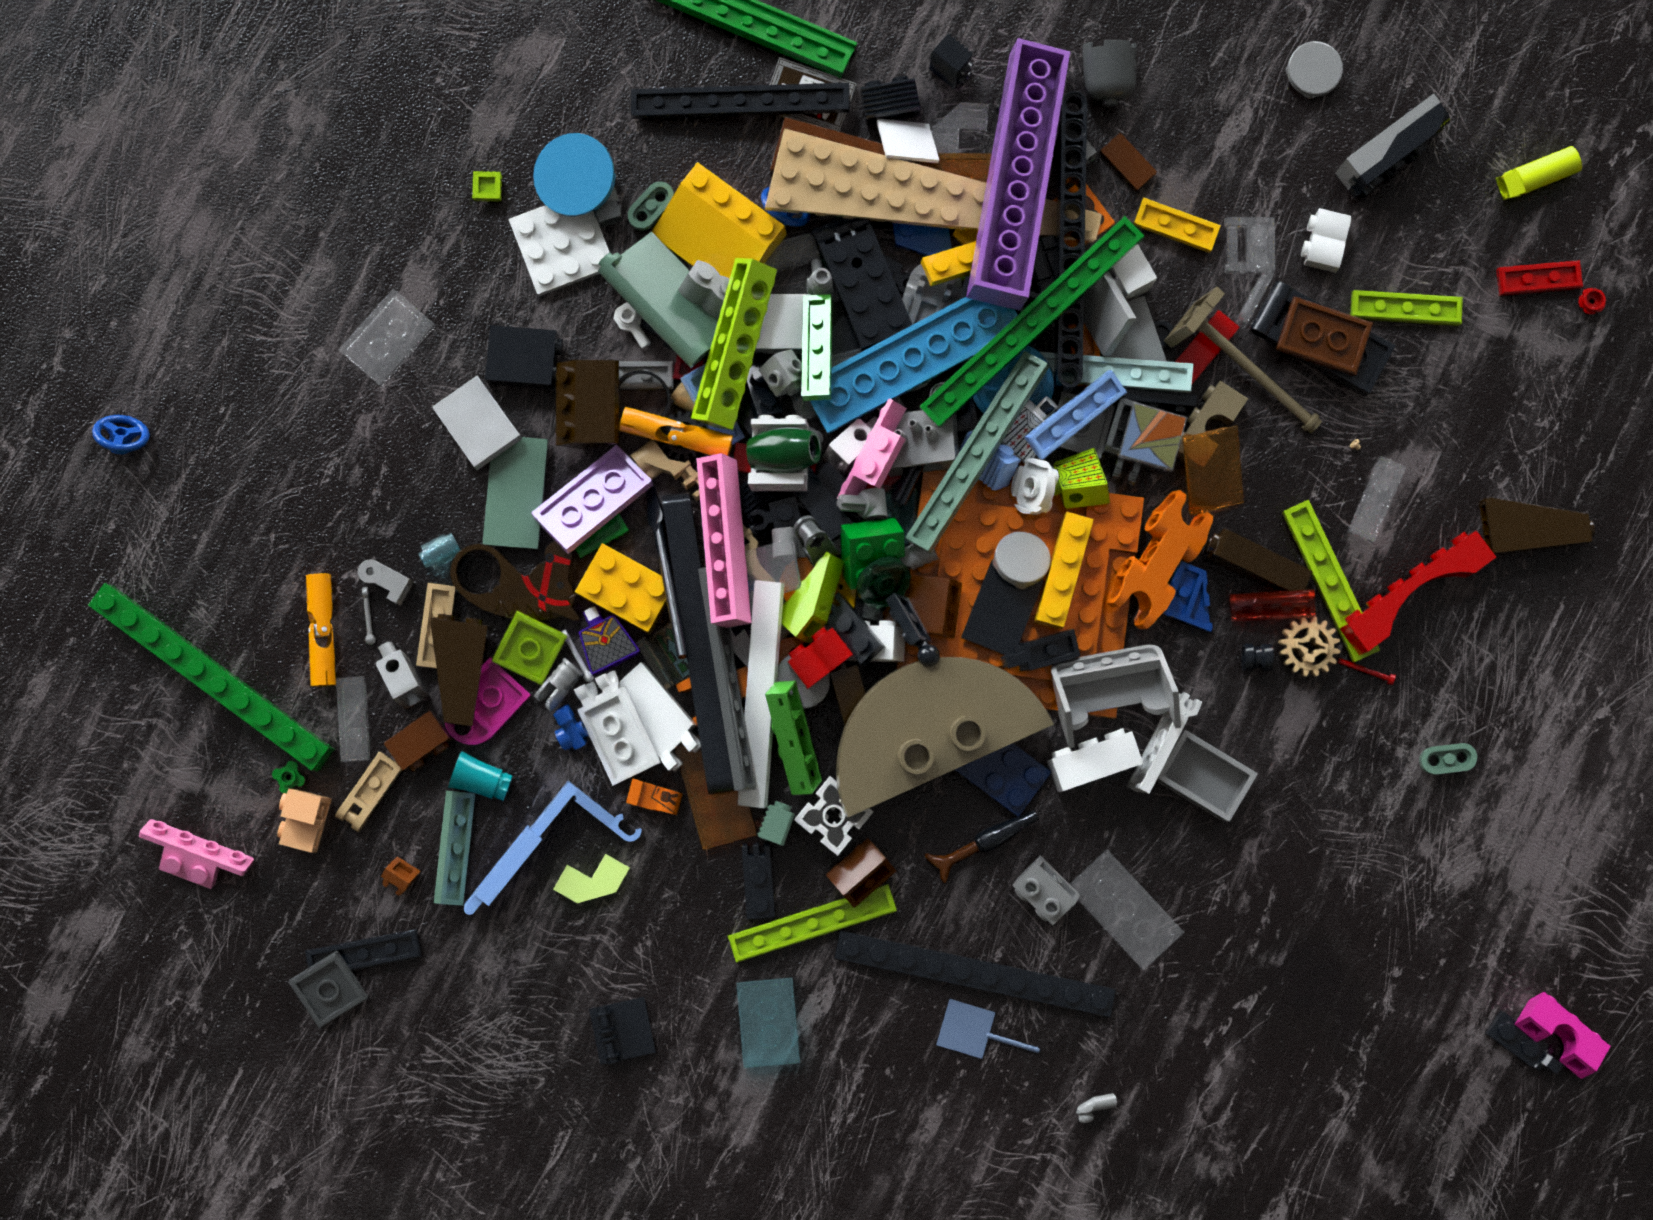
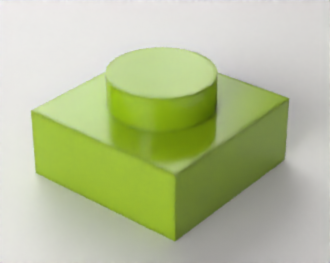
(487, 186)

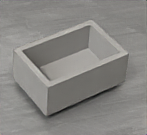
(1206, 776)

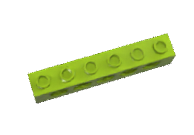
(734, 343)

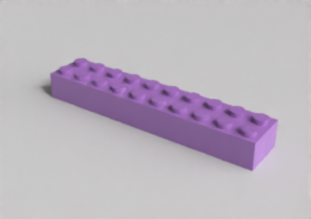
(1018, 175)

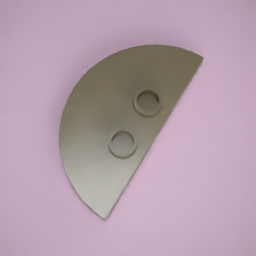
(928, 724)

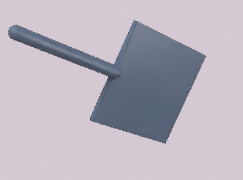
(968, 1030)

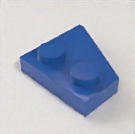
(921, 239)
(1191, 597)

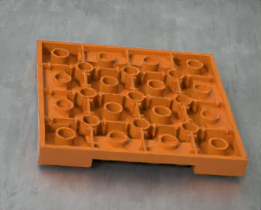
(970, 546)

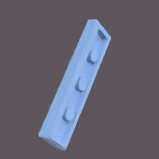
(1075, 414)

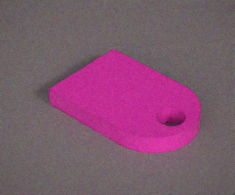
(496, 703)

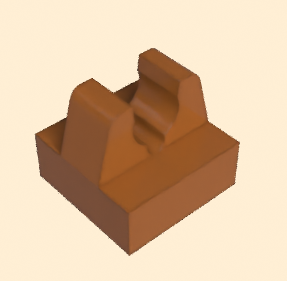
(399, 874)

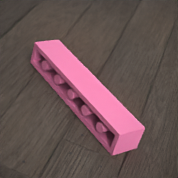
(723, 541)

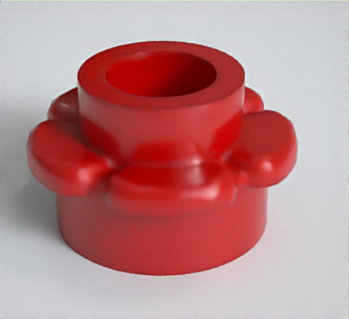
(1598, 297)

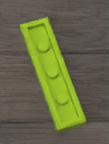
(1406, 307)

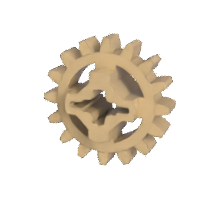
(1312, 635)

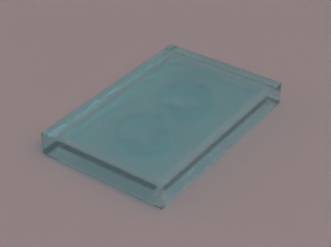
(768, 1022)

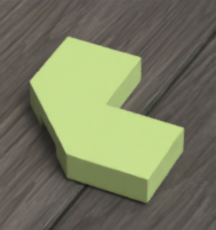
(581, 887)

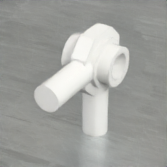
(630, 321)

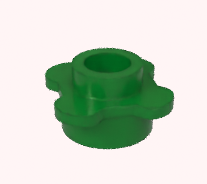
(292, 770)

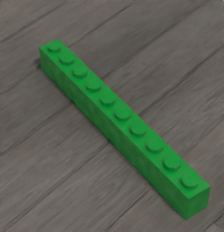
(211, 677)

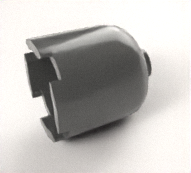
(1109, 71)

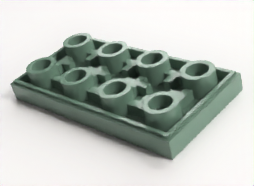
(513, 493)

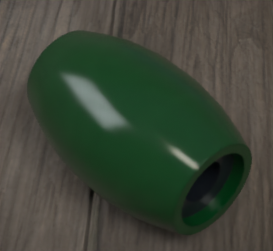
(783, 450)

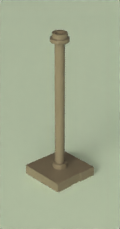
(1196, 319)

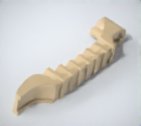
(654, 462)

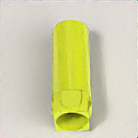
(1539, 173)

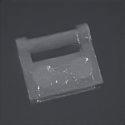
(1259, 244)

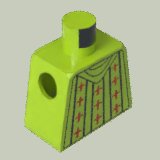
(1081, 480)

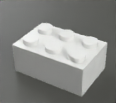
(1094, 760)

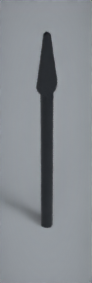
(655, 520)

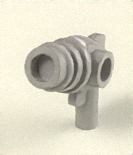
(820, 280)

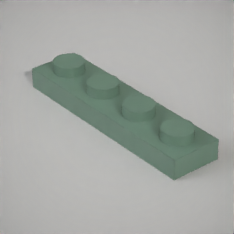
(454, 848)

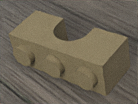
(1220, 404)

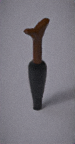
(984, 842)

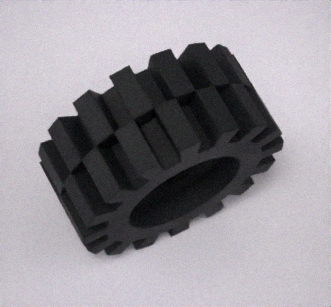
(673, 451)

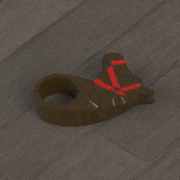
(540, 595)

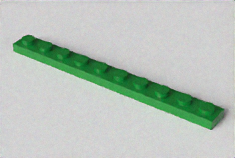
(1031, 322)

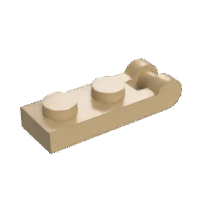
(369, 790)

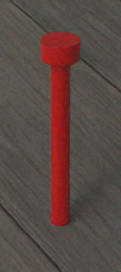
(1389, 678)

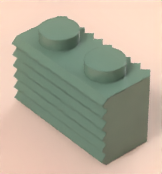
(777, 823)

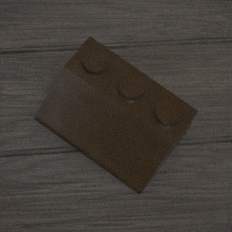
(587, 403)

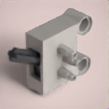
(924, 449)

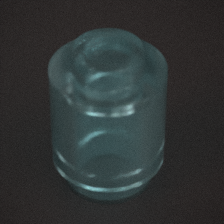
(439, 551)

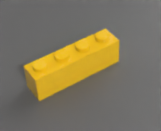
(1063, 570)

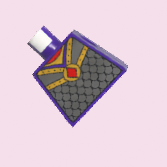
(605, 642)

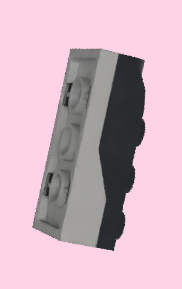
(1393, 148)

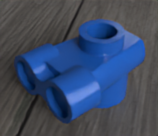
(572, 732)

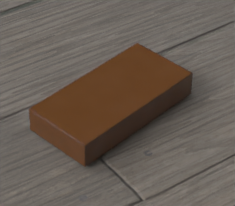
(1128, 162)

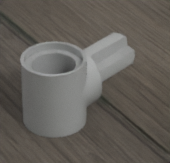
(868, 504)

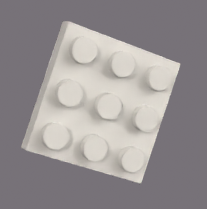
(558, 247)

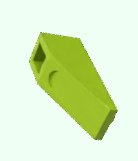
(811, 603)

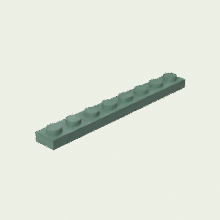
(977, 452)

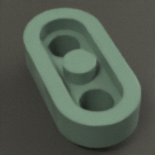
(650, 206)
(1447, 758)

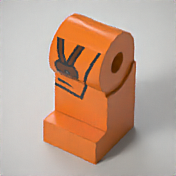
(654, 797)

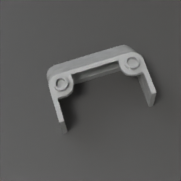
(1111, 682)

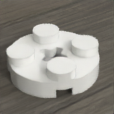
(1044, 478)

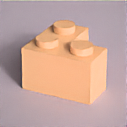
(304, 819)

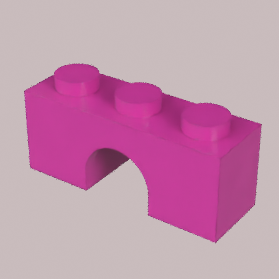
(1582, 1047)

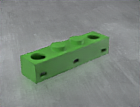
(793, 748)

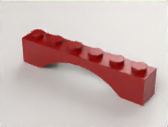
(1375, 623)

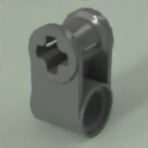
(813, 539)

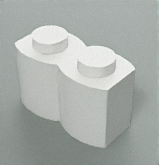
(1326, 240)

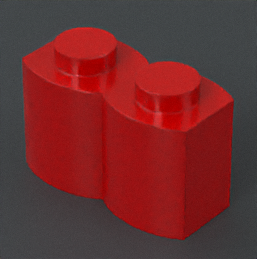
(819, 657)

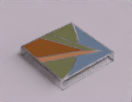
(1152, 437)

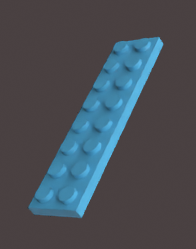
(909, 359)

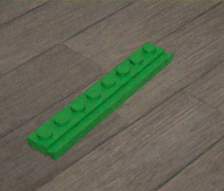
(775, 31)

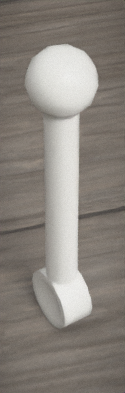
(588, 677)

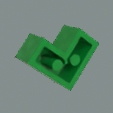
(868, 542)

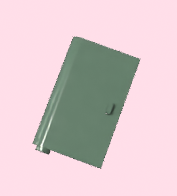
(650, 281)

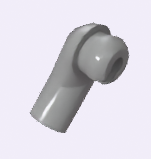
(1095, 1104)

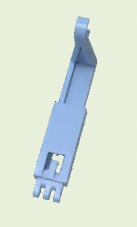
(531, 837)

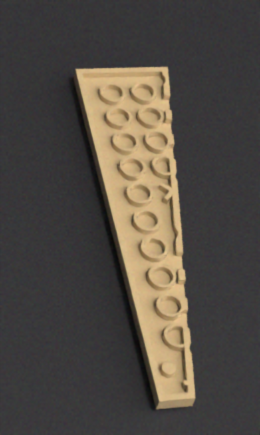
(858, 183)

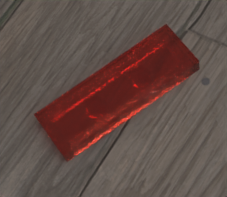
(1272, 605)

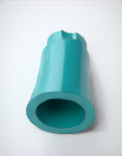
(479, 778)

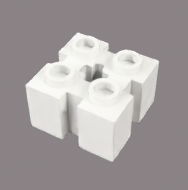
(815, 817)

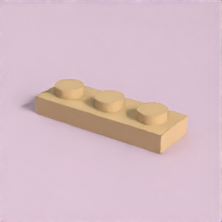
(438, 601)

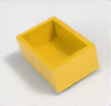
(624, 589)

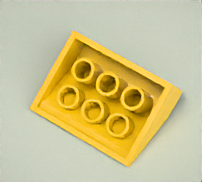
(716, 224)

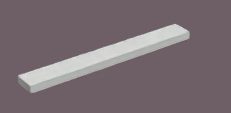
(760, 678)

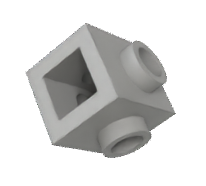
(783, 373)

